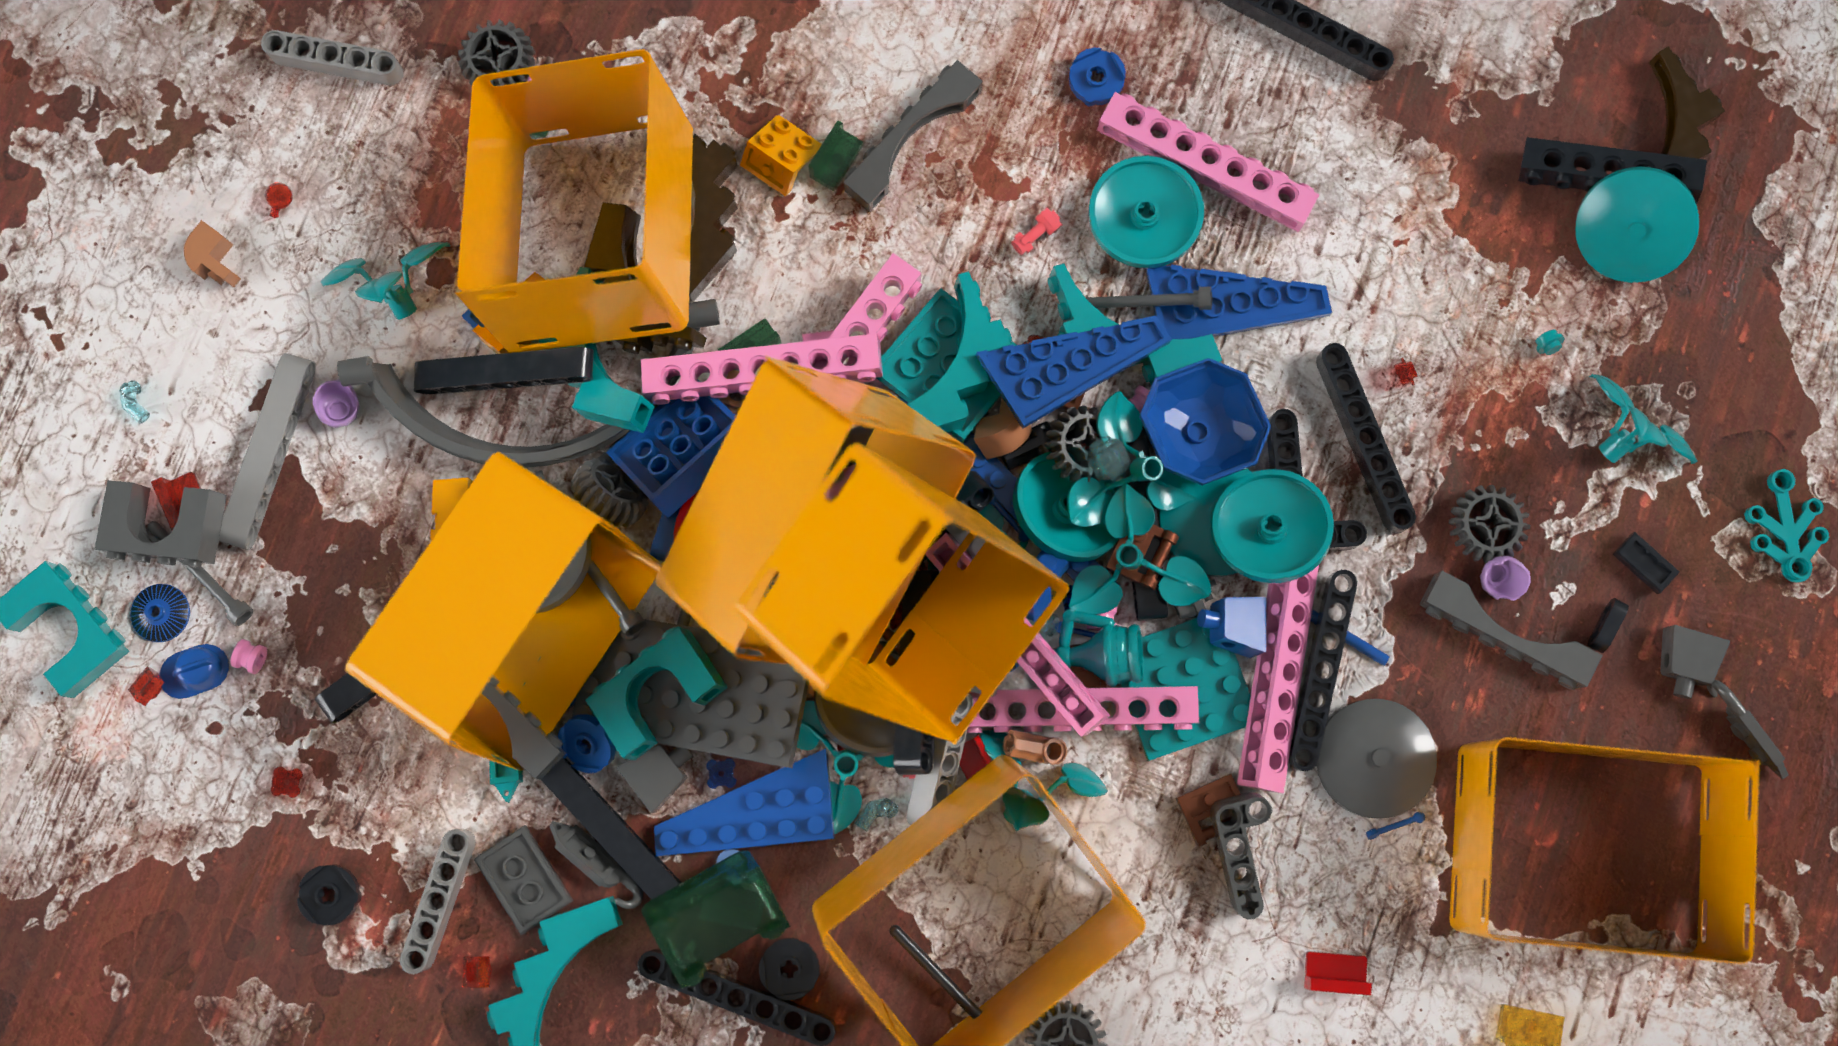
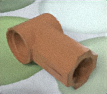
(1034, 747)

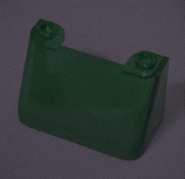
(713, 915)

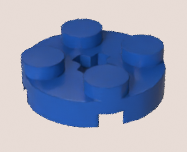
(1103, 62)
(589, 728)

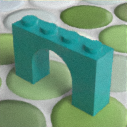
(96, 643)
(617, 700)

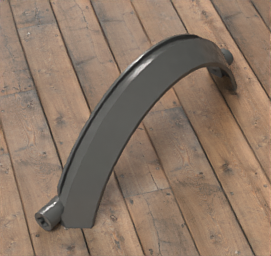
(419, 421)

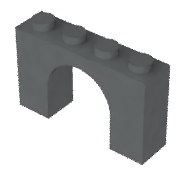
(191, 541)

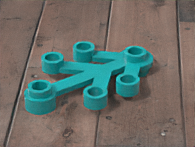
(1788, 530)

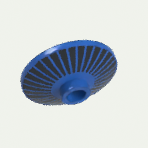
(172, 617)

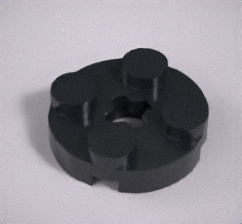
(311, 891)
(776, 957)

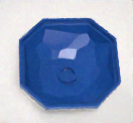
(1205, 421)

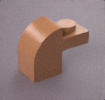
(204, 252)
(1000, 433)

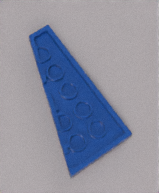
(1237, 302)
(1059, 368)
(772, 810)

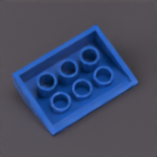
(674, 450)

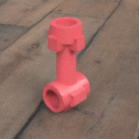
(1047, 221)

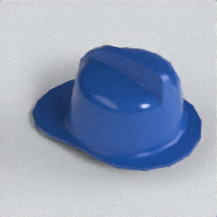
(194, 671)

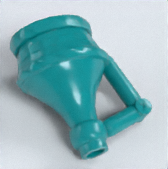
(1111, 654)

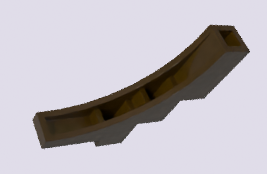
(1685, 107)
(713, 207)
(616, 249)

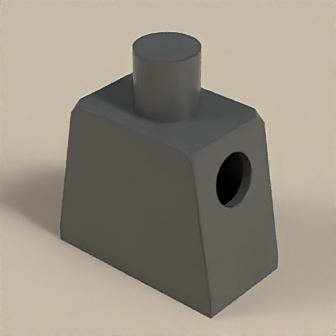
(1690, 658)
(656, 774)

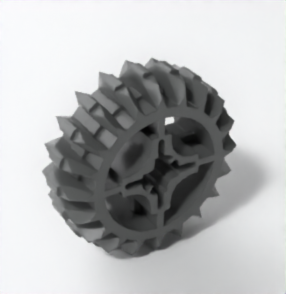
(519, 56)
(1085, 424)
(608, 492)
(1493, 501)
(1067, 1015)

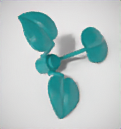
(383, 287)
(1622, 441)
(1165, 491)
(1129, 516)
(845, 798)
(1020, 805)

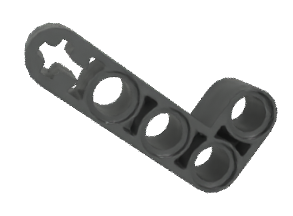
(1242, 855)

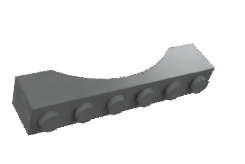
(949, 95)
(1454, 601)
(530, 744)

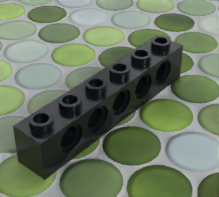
(1597, 162)

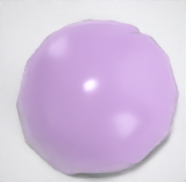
(336, 404)
(1505, 578)

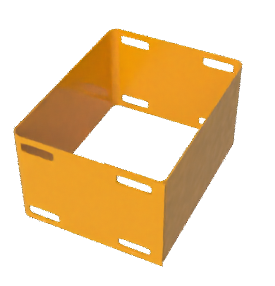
(586, 103)
(767, 477)
(843, 570)
(474, 613)
(1725, 852)
(1038, 985)

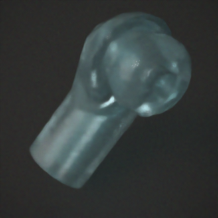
(129, 401)
(875, 809)

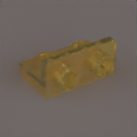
(1528, 1027)

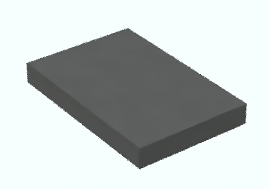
(523, 879)

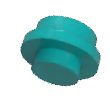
(1549, 342)

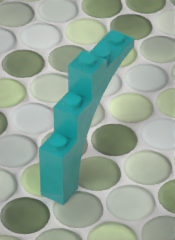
(1083, 316)
(965, 374)
(604, 399)
(537, 975)

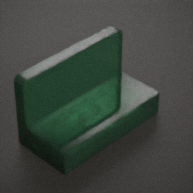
(834, 157)
(758, 335)

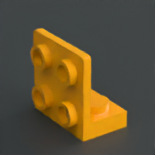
(779, 153)

